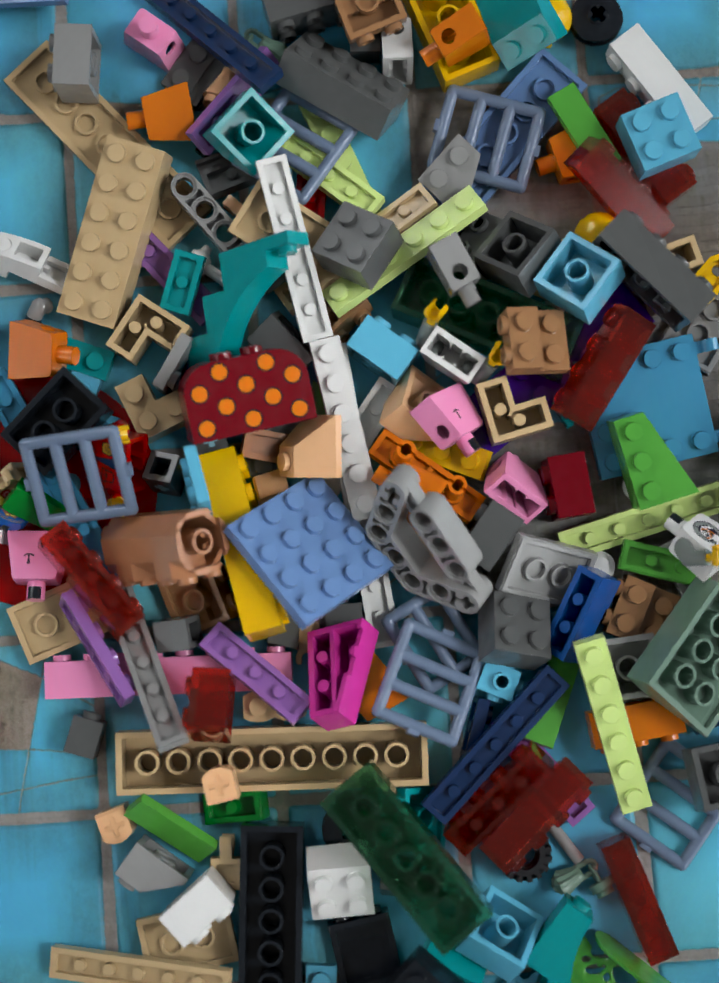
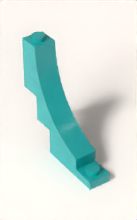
(245, 278)
(560, 939)

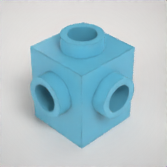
(495, 693)

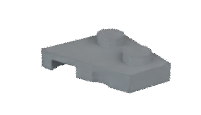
(451, 169)

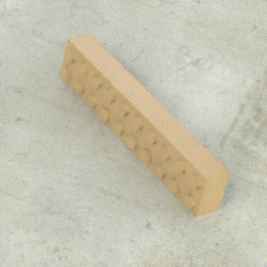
(271, 758)

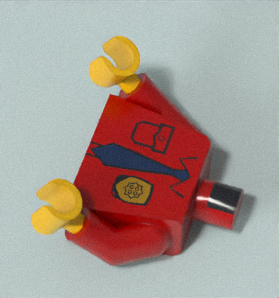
(135, 449)

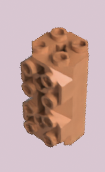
(165, 547)

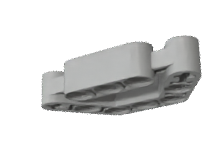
(451, 572)

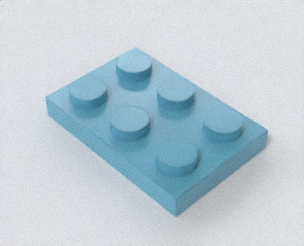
(194, 479)

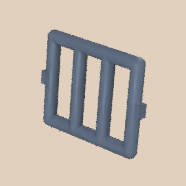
(510, 107)
(332, 150)
(83, 438)
(414, 608)
(390, 682)
(645, 840)

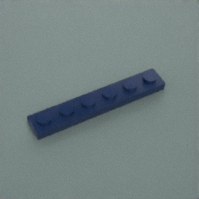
(221, 42)
(495, 744)

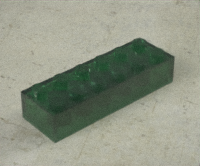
(473, 325)
(407, 857)

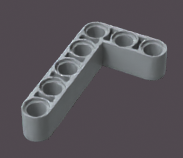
(211, 225)

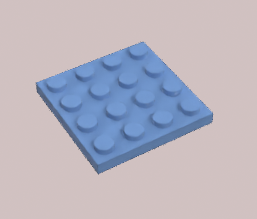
(308, 550)

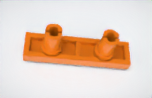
(391, 451)

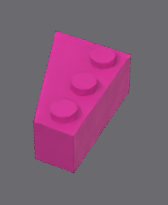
(339, 671)

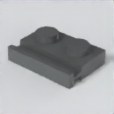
(197, 69)
(221, 176)

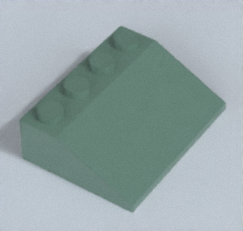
(683, 659)

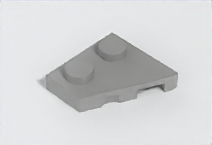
(174, 366)

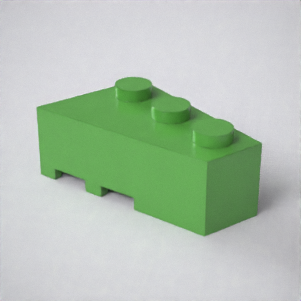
(647, 463)

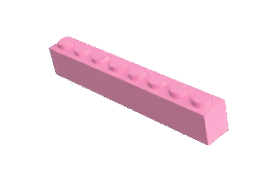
(81, 679)

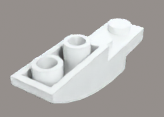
(31, 262)

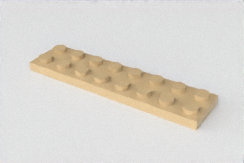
(84, 132)

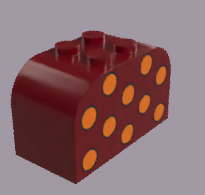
(244, 393)

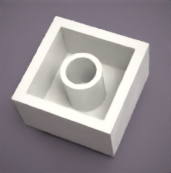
(338, 881)
(198, 906)

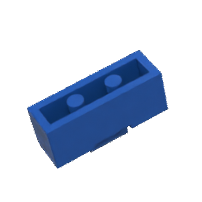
(581, 610)

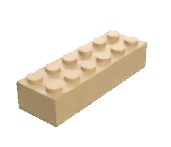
(114, 232)

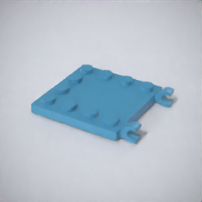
(671, 393)

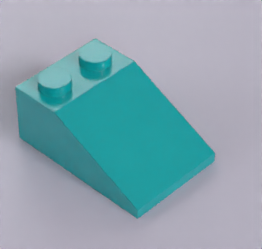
(520, 28)

